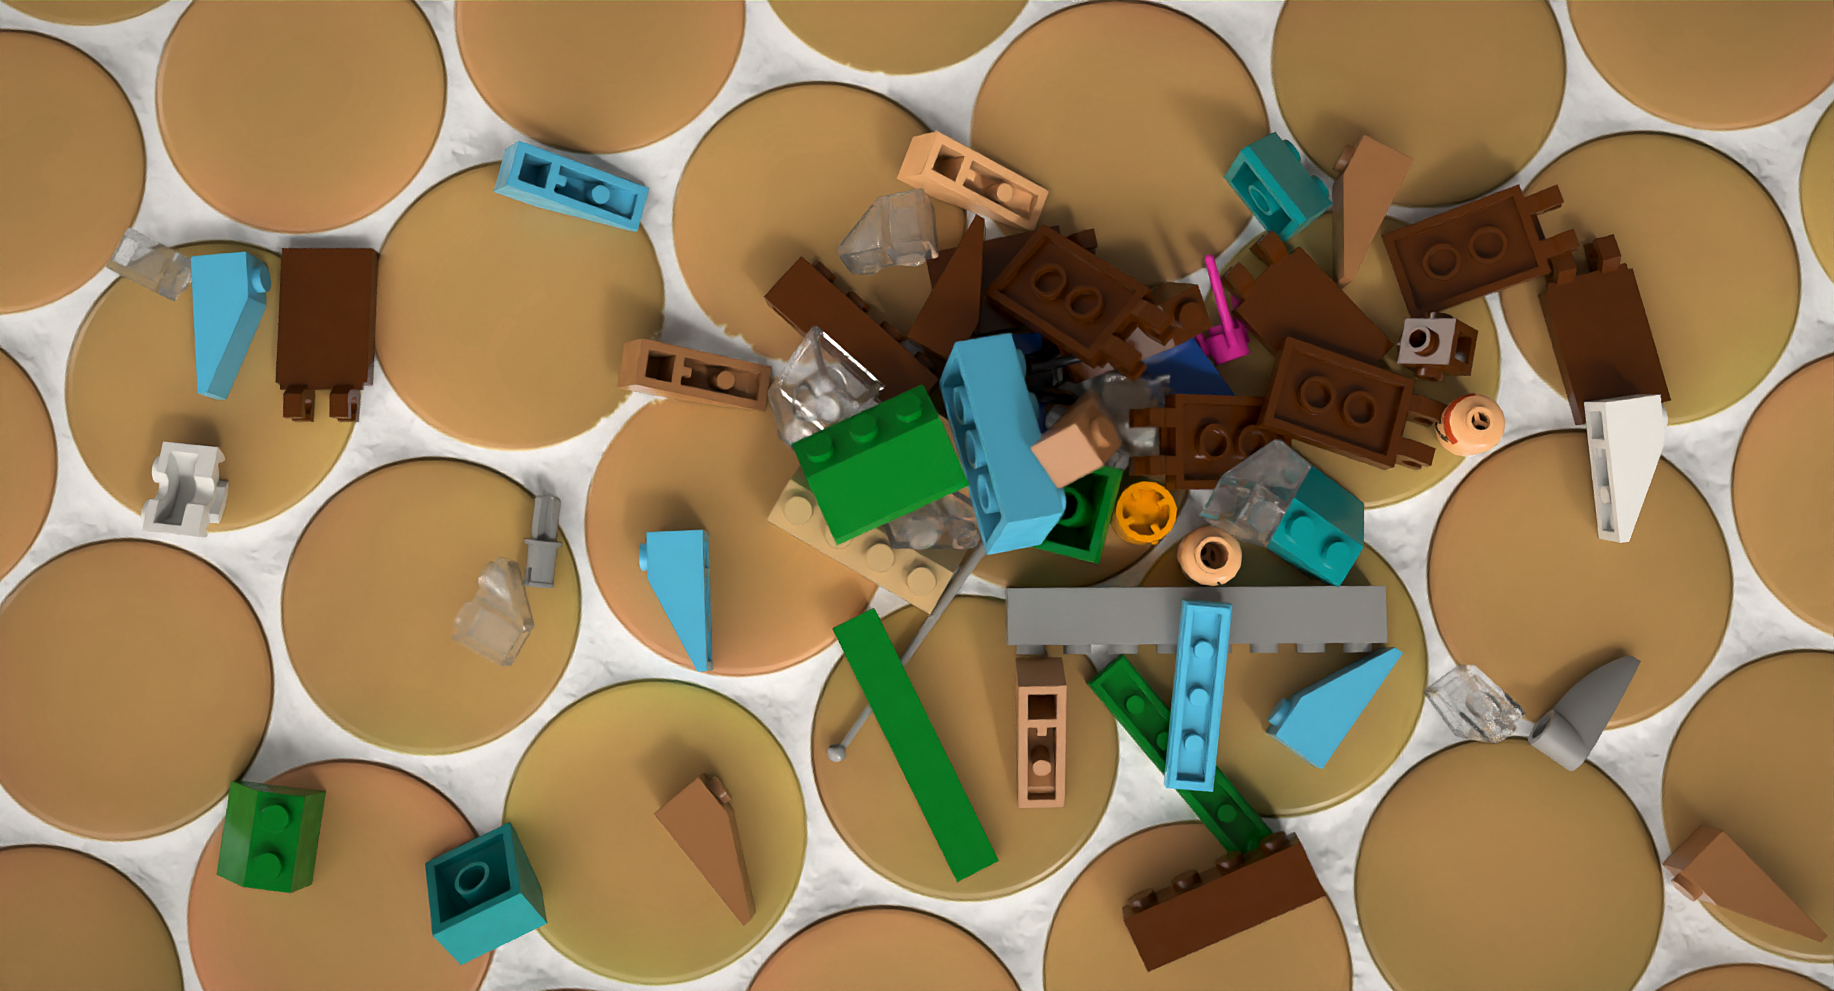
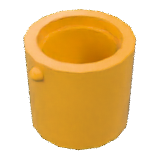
(1143, 513)

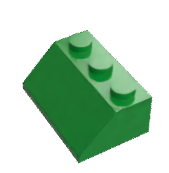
(880, 464)

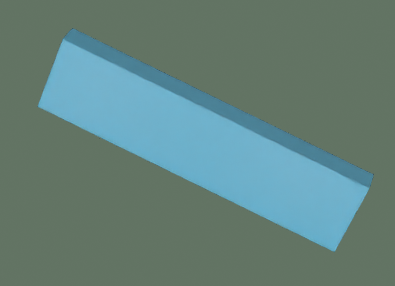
(1197, 694)

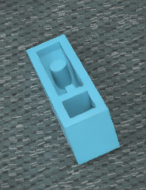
(569, 187)
(227, 311)
(680, 577)
(1324, 712)

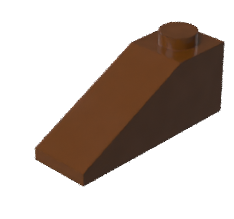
(956, 301)
(1189, 318)

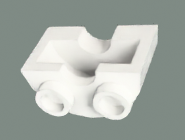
(188, 490)

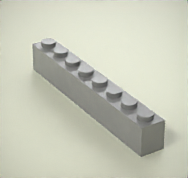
(1153, 617)

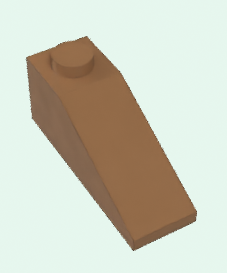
(1360, 199)
(693, 375)
(1078, 440)
(1040, 731)
(709, 835)
(1719, 872)

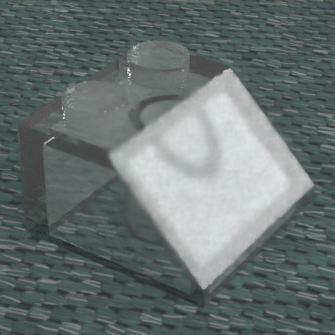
(819, 388)

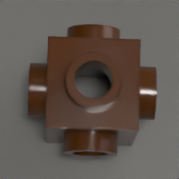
(1437, 347)

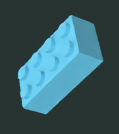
(994, 435)

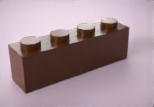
(809, 299)
(1221, 900)

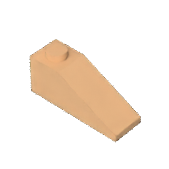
(971, 181)

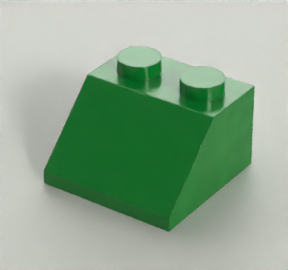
(1086, 517)
(270, 836)

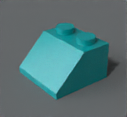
(1277, 186)
(1321, 530)
(483, 895)

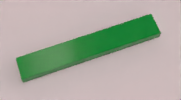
(1147, 723)
(915, 744)

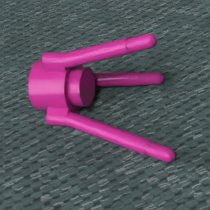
(1229, 339)

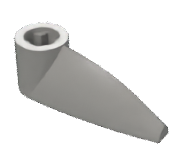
(1582, 714)

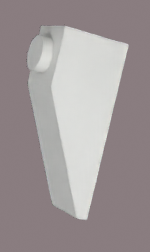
(1624, 452)

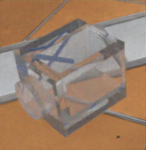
(151, 264)

